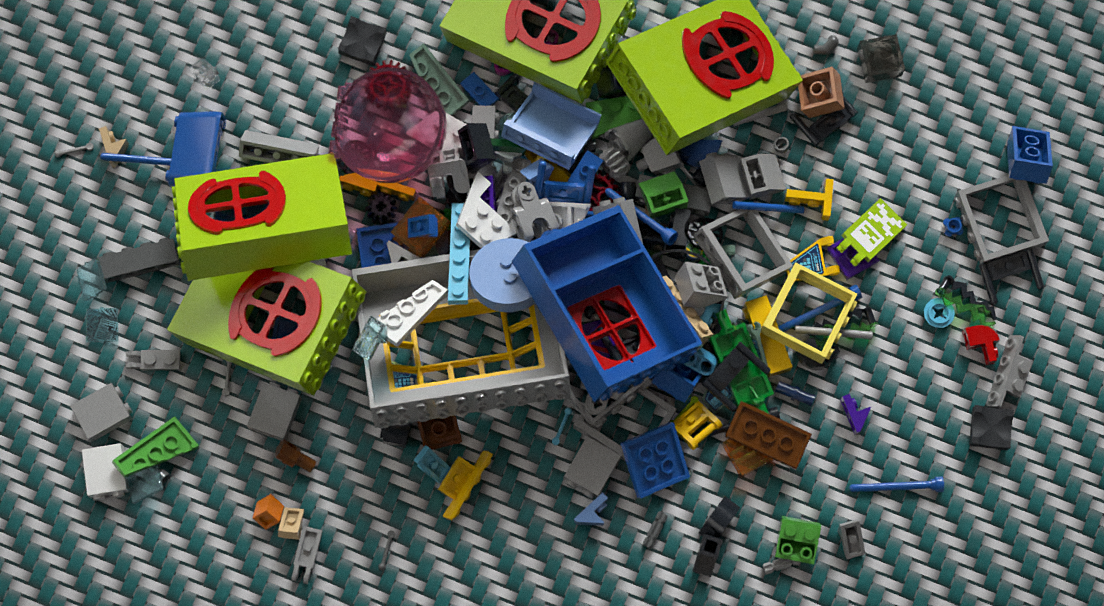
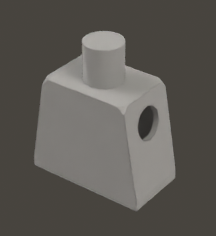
(657, 160)

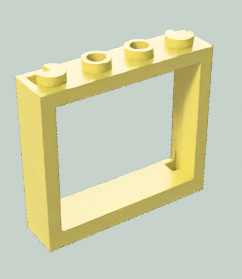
(825, 285)

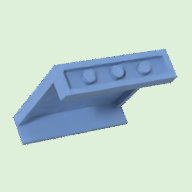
(552, 126)

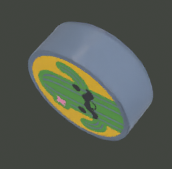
(690, 247)

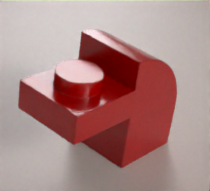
(983, 337)

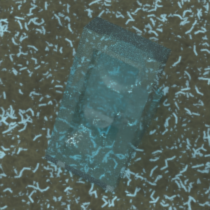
(370, 338)

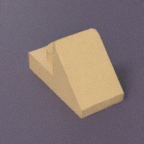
(116, 148)
(291, 523)

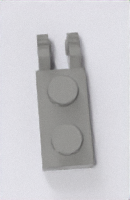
(155, 360)
(306, 552)

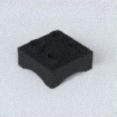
(362, 41)
(679, 223)
(991, 427)

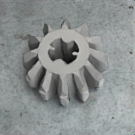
(614, 163)

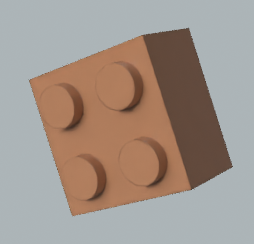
(821, 92)

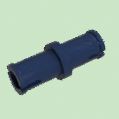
(795, 393)

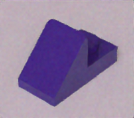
(855, 418)

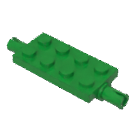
(750, 383)

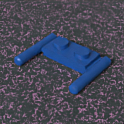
(564, 191)

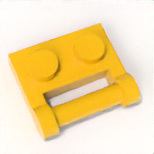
(692, 420)

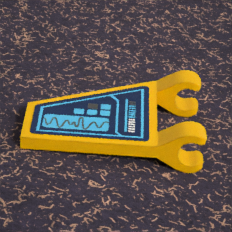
(813, 258)

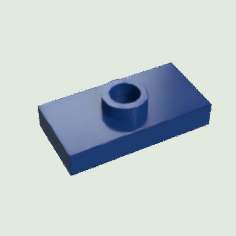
(479, 90)
(580, 173)

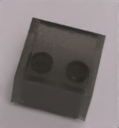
(881, 58)

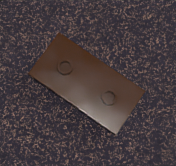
(768, 435)

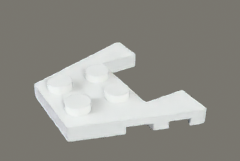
(479, 220)

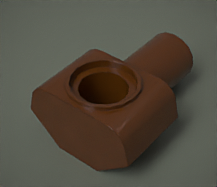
(292, 455)

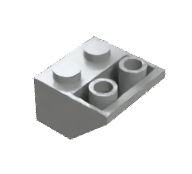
(762, 175)
(700, 285)

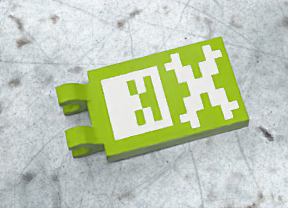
(872, 232)

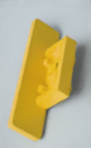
(461, 480)

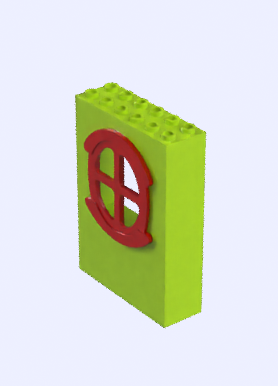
(497, 34)
(678, 91)
(298, 226)
(218, 308)

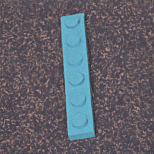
(459, 261)

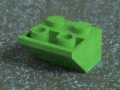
(663, 194)
(797, 540)

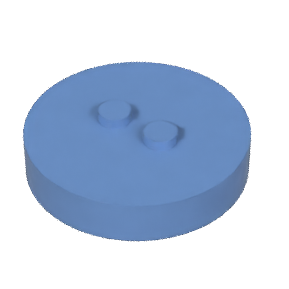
(496, 279)

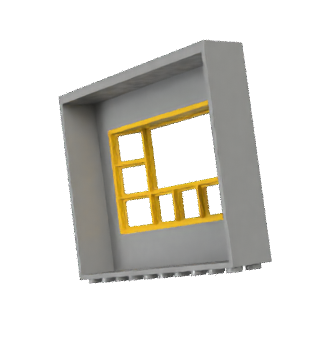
(390, 406)

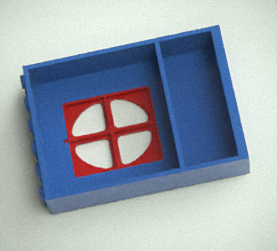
(606, 262)

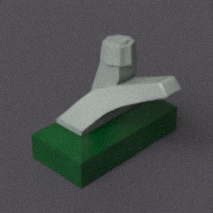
(507, 152)

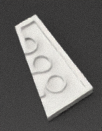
(412, 311)

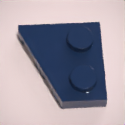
(697, 151)

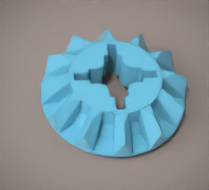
(940, 322)

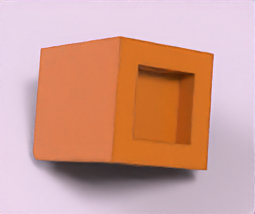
(268, 511)

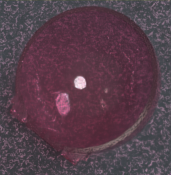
(388, 125)

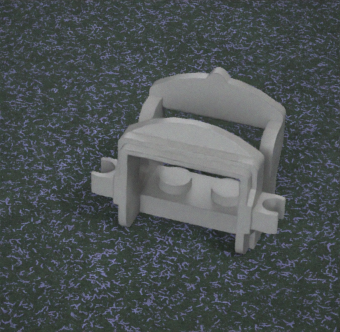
(449, 161)

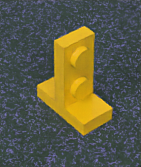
(813, 199)

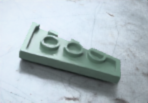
(433, 73)

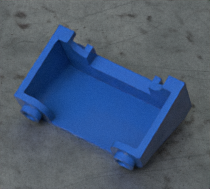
(195, 144)

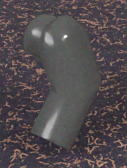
(828, 47)

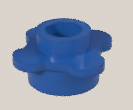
(958, 226)

